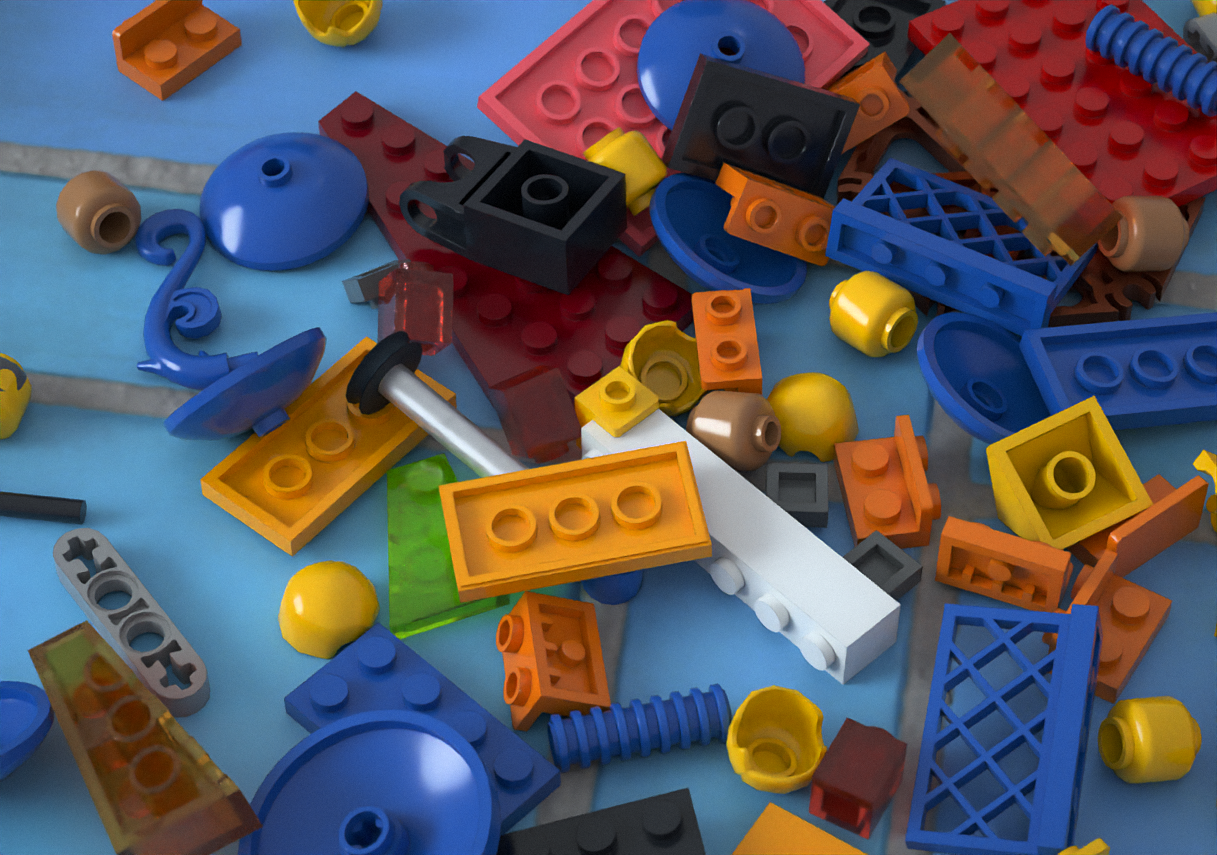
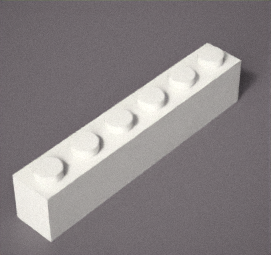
(772, 559)

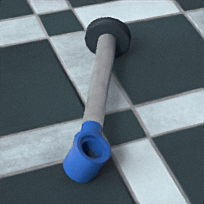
(389, 376)

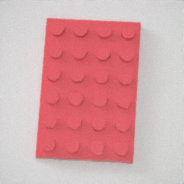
(588, 85)

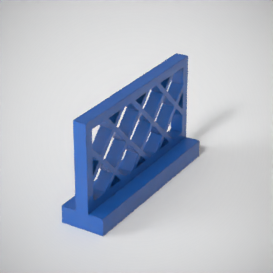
(945, 266)
(1064, 723)

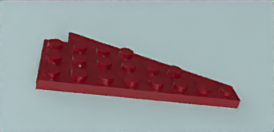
(498, 318)

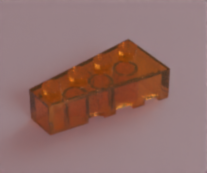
(1010, 153)
(139, 764)

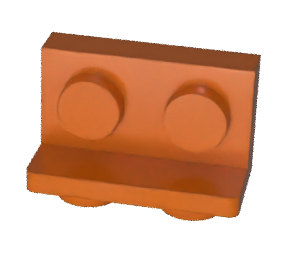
(172, 44)
(878, 97)
(776, 215)
(727, 341)
(887, 487)
(1002, 566)
(1128, 617)
(551, 658)

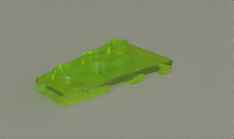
(419, 554)

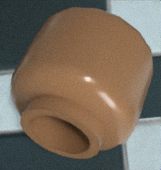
(98, 212)
(1147, 236)
(736, 428)

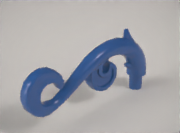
(172, 301)

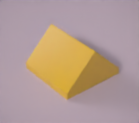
(1064, 478)

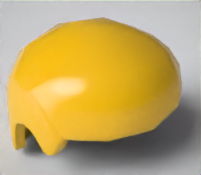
(339, 21)
(667, 365)
(813, 414)
(327, 608)
(776, 740)

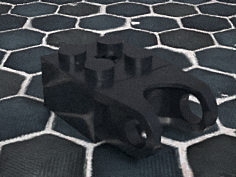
(522, 210)

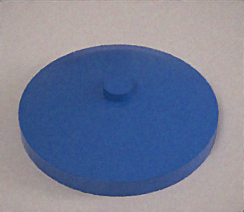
(378, 789)

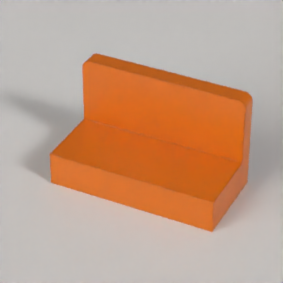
(1151, 531)

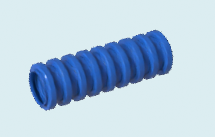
(1155, 58)
(639, 728)

